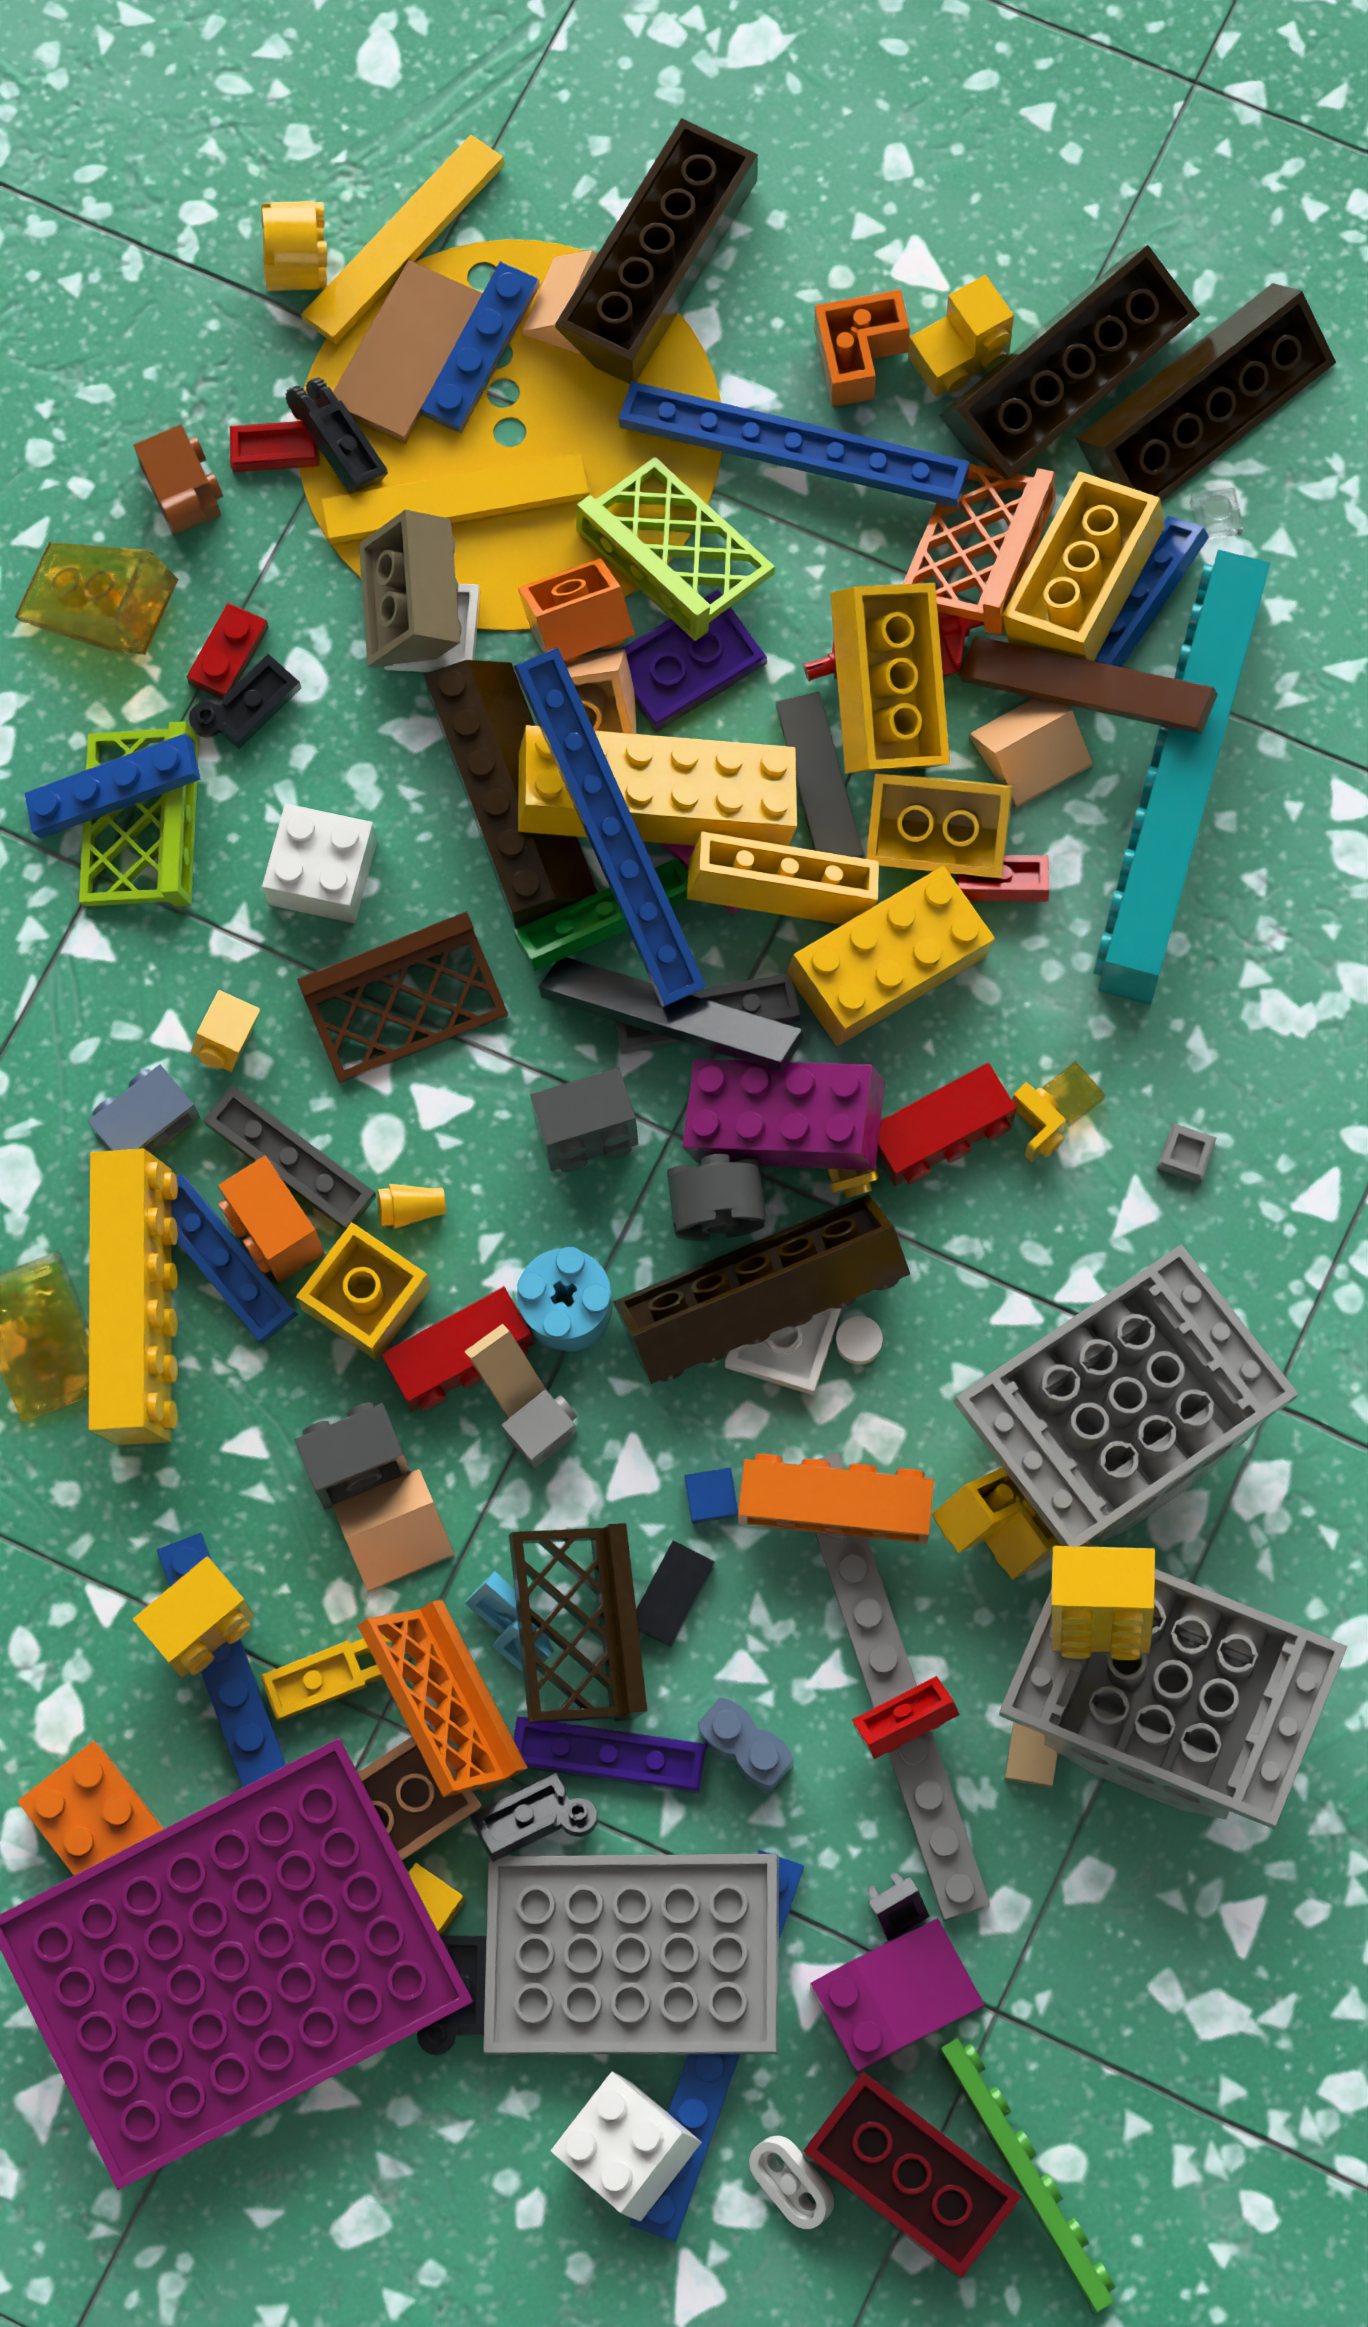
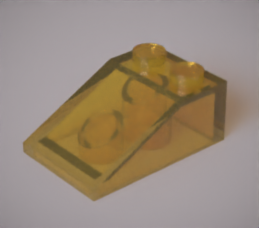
(99, 595)
(42, 1337)

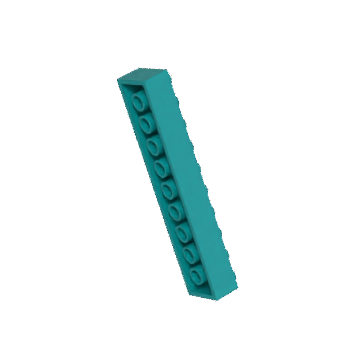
(1179, 782)

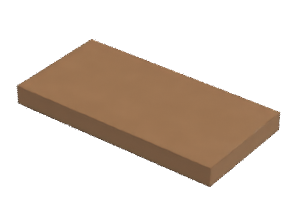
(405, 350)

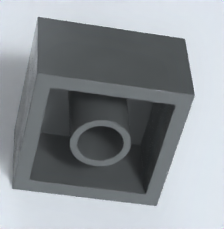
(585, 1120)
(351, 1454)

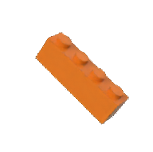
(836, 1500)

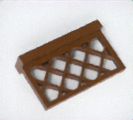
(386, 961)

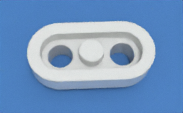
(790, 2183)

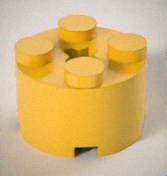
(294, 246)

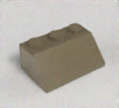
(409, 590)

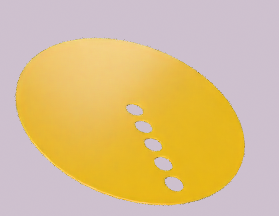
(565, 412)

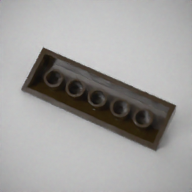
(658, 250)
(1070, 363)
(1210, 395)
(483, 728)
(762, 1288)

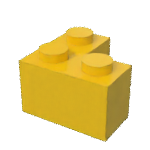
(965, 341)
(1001, 1516)

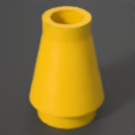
(409, 1204)

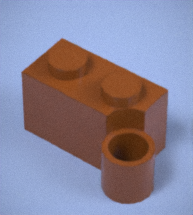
(178, 480)

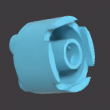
(574, 1275)

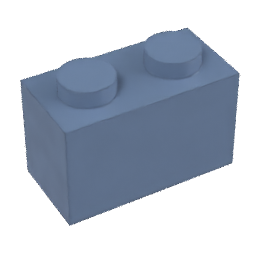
(145, 1114)

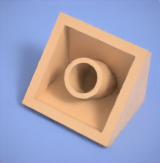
(557, 289)
(1033, 748)
(393, 1530)

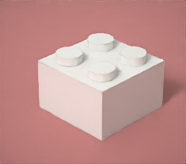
(320, 863)
(625, 2146)

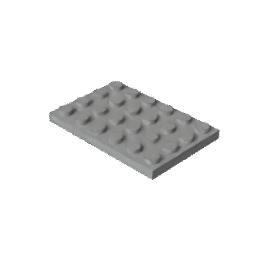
(632, 1955)

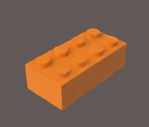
(89, 1810)

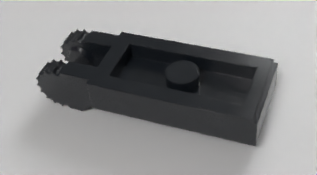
(336, 435)

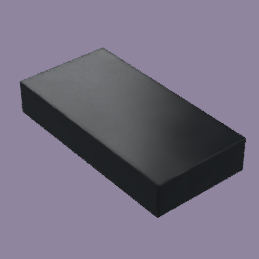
(672, 1593)

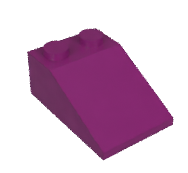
(896, 1995)

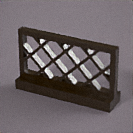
(617, 1620)

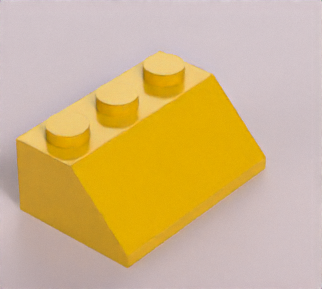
(939, 823)

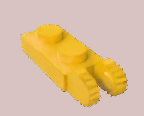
(319, 1679)

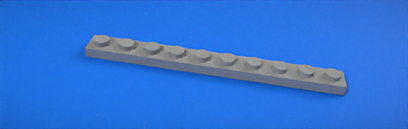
(917, 1762)

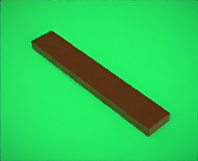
(1088, 684)

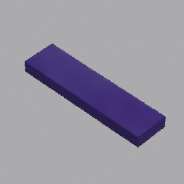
(611, 1755)

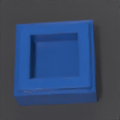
(711, 1495)

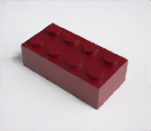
(911, 2175)

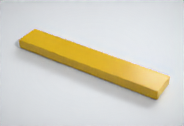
(403, 239)
(459, 496)

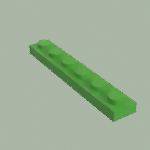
(1039, 2191)

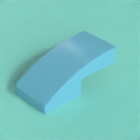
(497, 1606)

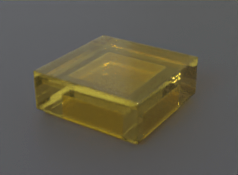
(1074, 1093)

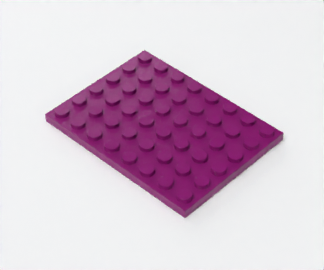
(229, 1963)

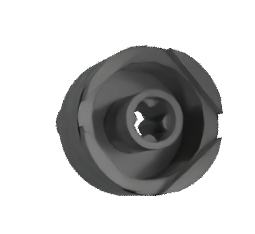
(716, 1198)

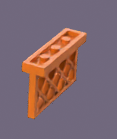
(1016, 544)
(464, 1705)

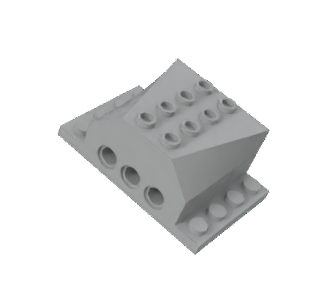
(1127, 1402)
(1199, 1721)

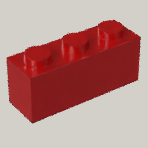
(944, 1125)
(436, 1357)

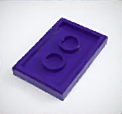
(679, 674)

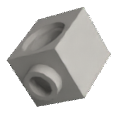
(541, 1428)

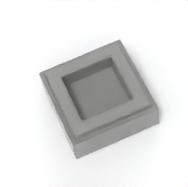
(1186, 1153)

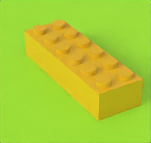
(670, 788)
(131, 1297)

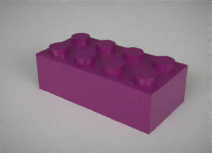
(786, 1119)

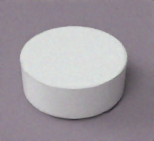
(859, 1340)

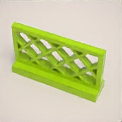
(641, 561)
(175, 825)

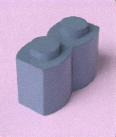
(734, 1737)

